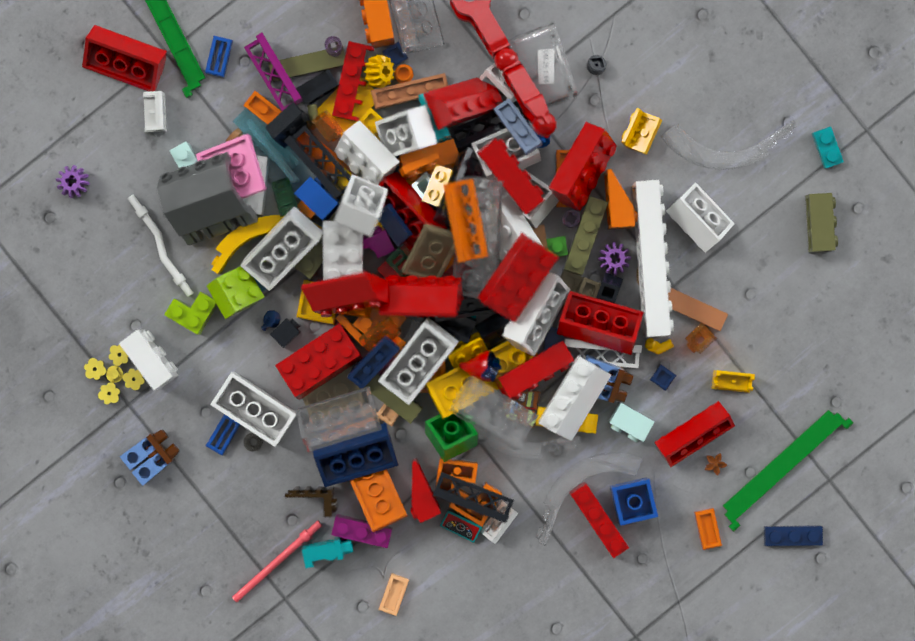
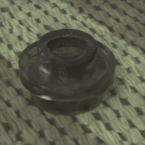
(247, 444)

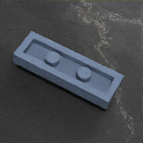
(517, 126)

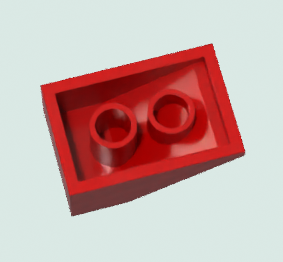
(423, 501)

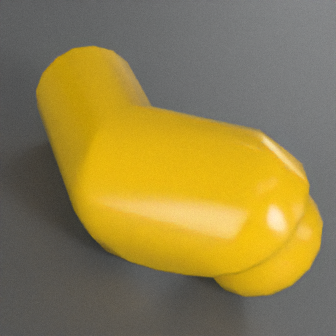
(657, 347)

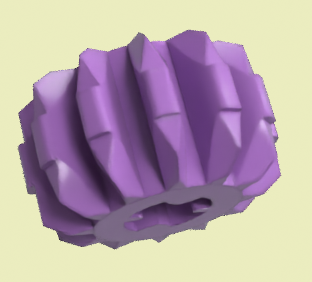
(72, 189)
(615, 265)

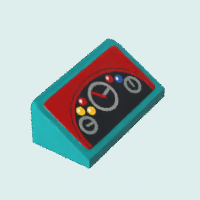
(460, 525)

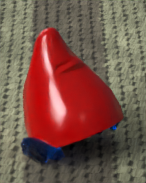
(483, 366)

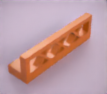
(461, 220)

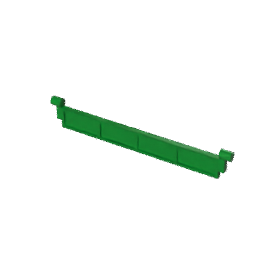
(177, 44)
(782, 465)

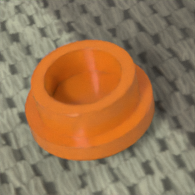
(403, 73)

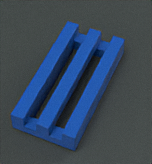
(226, 58)
(215, 448)

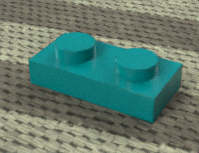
(827, 147)

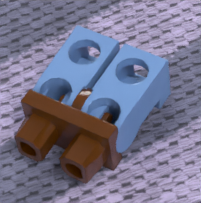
(618, 375)
(155, 453)

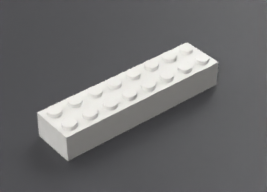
(651, 259)

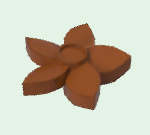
(715, 463)

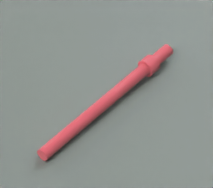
(305, 536)

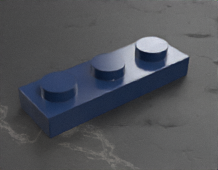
(373, 362)
(793, 535)

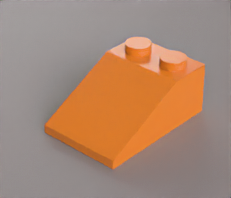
(619, 207)

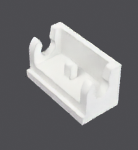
(498, 80)
(154, 111)

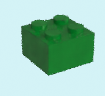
(450, 435)

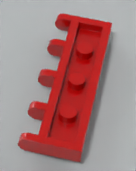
(350, 81)

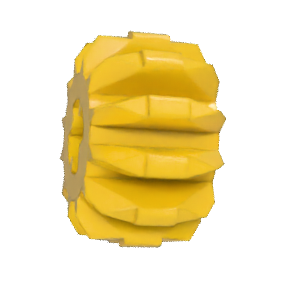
(379, 71)

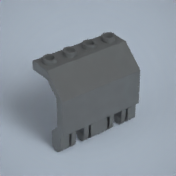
(203, 199)

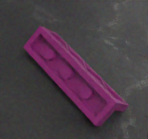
(272, 58)

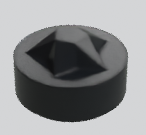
(596, 65)

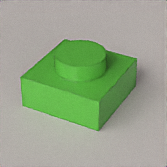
(558, 246)

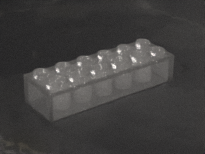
(478, 271)

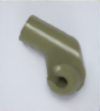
(313, 113)

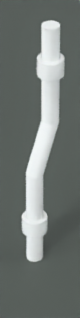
(142, 212)

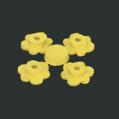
(113, 374)

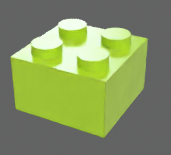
(235, 291)

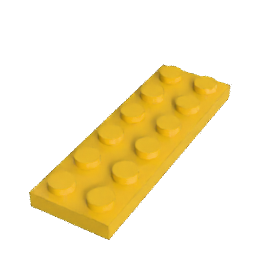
(447, 386)

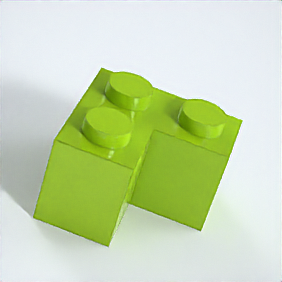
(193, 317)

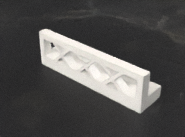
(581, 344)

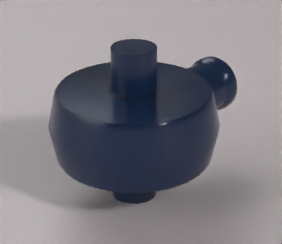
(271, 320)

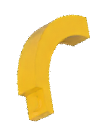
(242, 235)

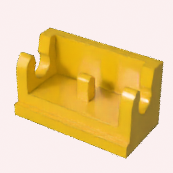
(732, 381)

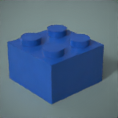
(317, 199)
(633, 501)

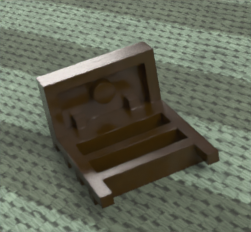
(330, 503)

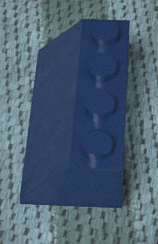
(356, 457)

